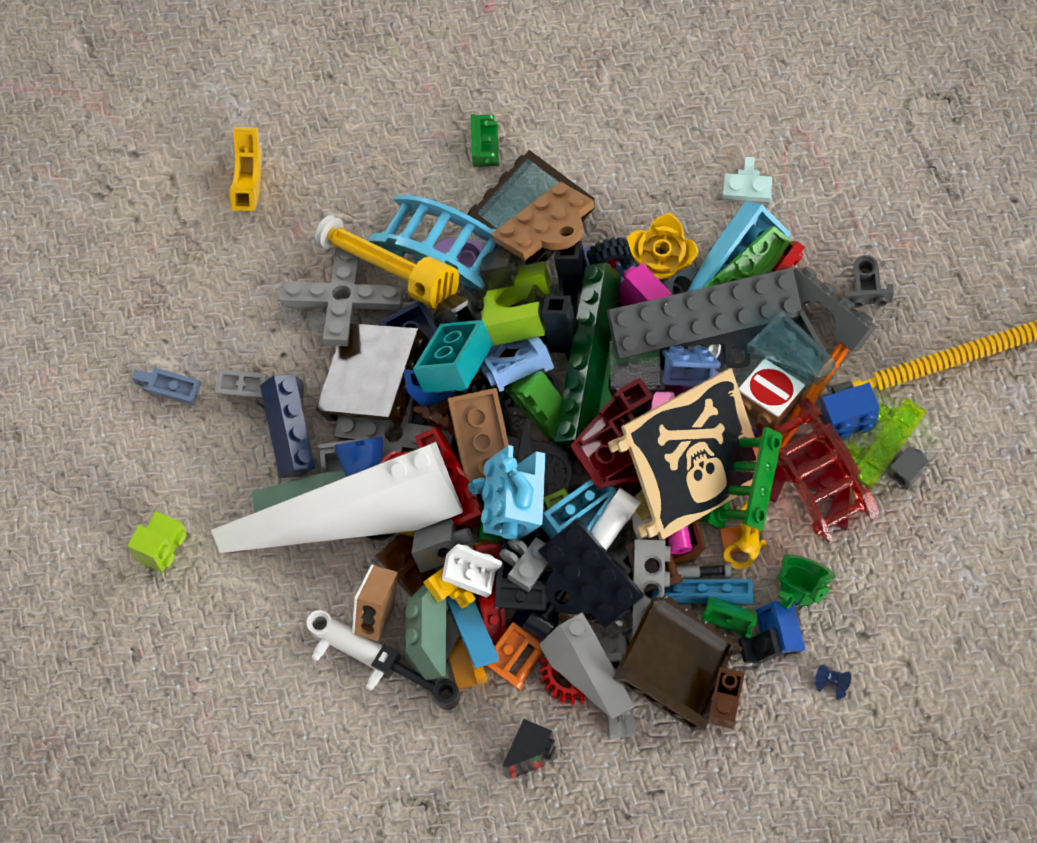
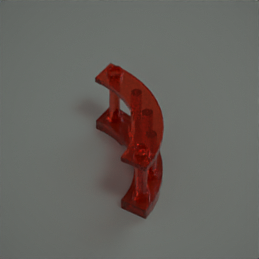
(838, 454)

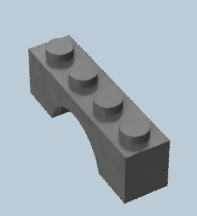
(851, 326)

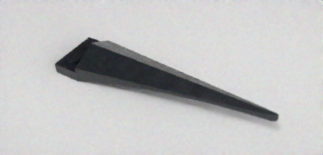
(508, 594)

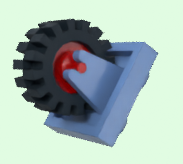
(613, 252)

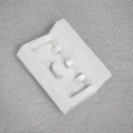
(470, 569)

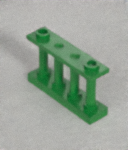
(761, 485)

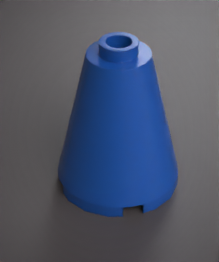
(360, 454)

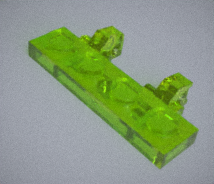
(898, 427)

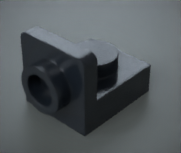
(760, 647)

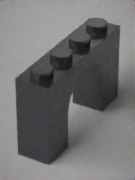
(561, 310)

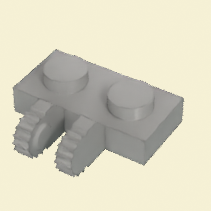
(529, 566)

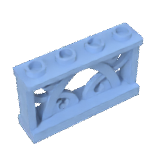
(527, 360)

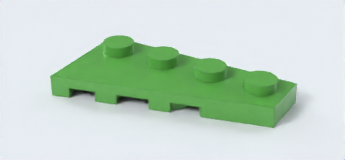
(756, 258)

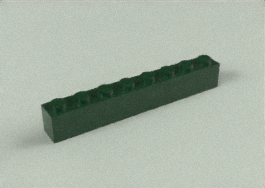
(588, 353)

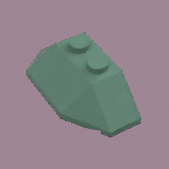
(425, 634)

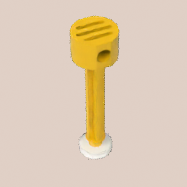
(428, 279)

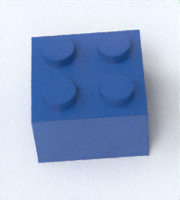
(851, 410)

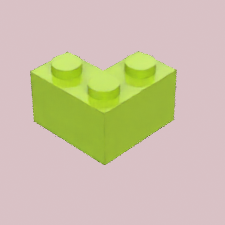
(157, 541)

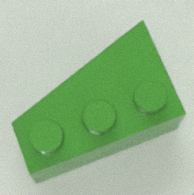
(538, 401)

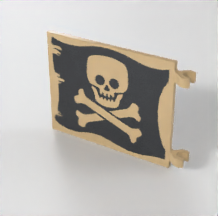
(689, 453)

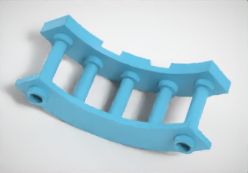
(403, 244)

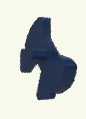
(841, 680)

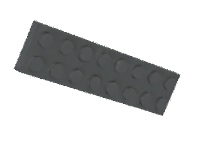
(703, 312)

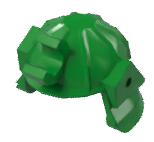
(802, 581)

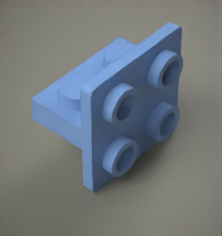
(688, 366)

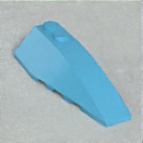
(739, 234)

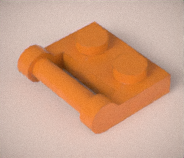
(509, 649)

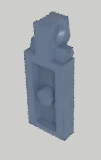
(168, 385)

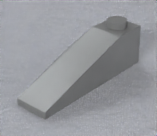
(581, 659)

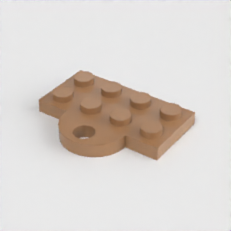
(546, 222)

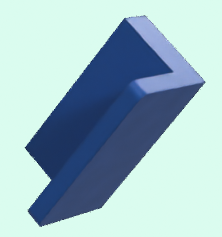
(785, 621)

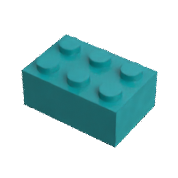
(453, 356)

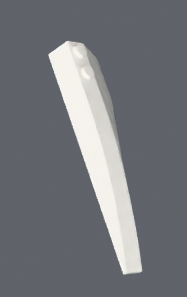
(376, 501)

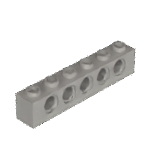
(643, 552)

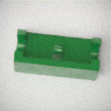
(484, 140)
(729, 616)

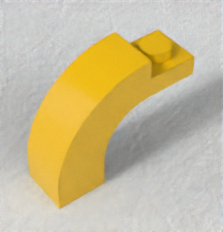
(247, 172)

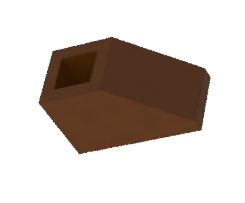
(726, 698)

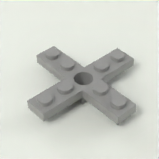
(342, 286)
(360, 428)

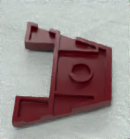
(815, 481)

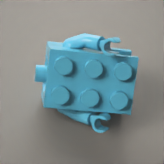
(511, 494)

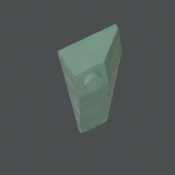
(279, 493)

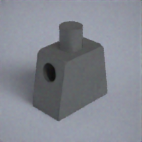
(435, 541)

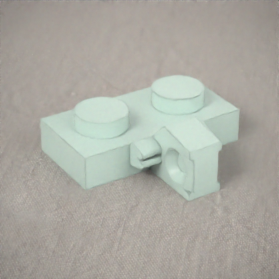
(747, 184)

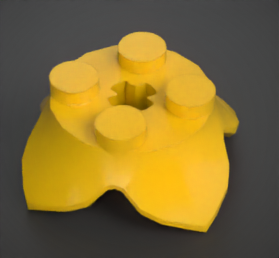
(664, 234)

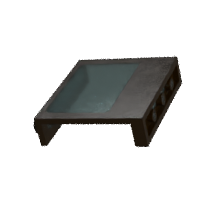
(517, 190)

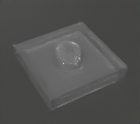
(629, 368)

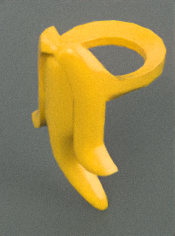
(749, 544)

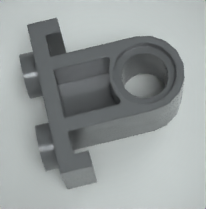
(867, 285)

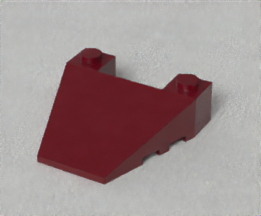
(592, 445)

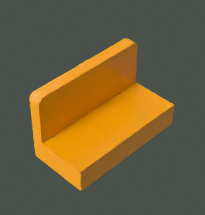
(463, 669)

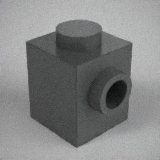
(908, 466)

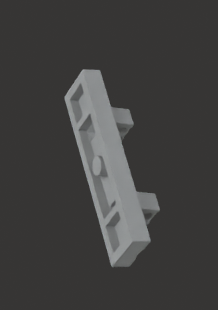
(623, 724)

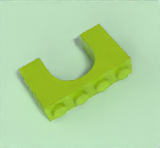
(519, 322)

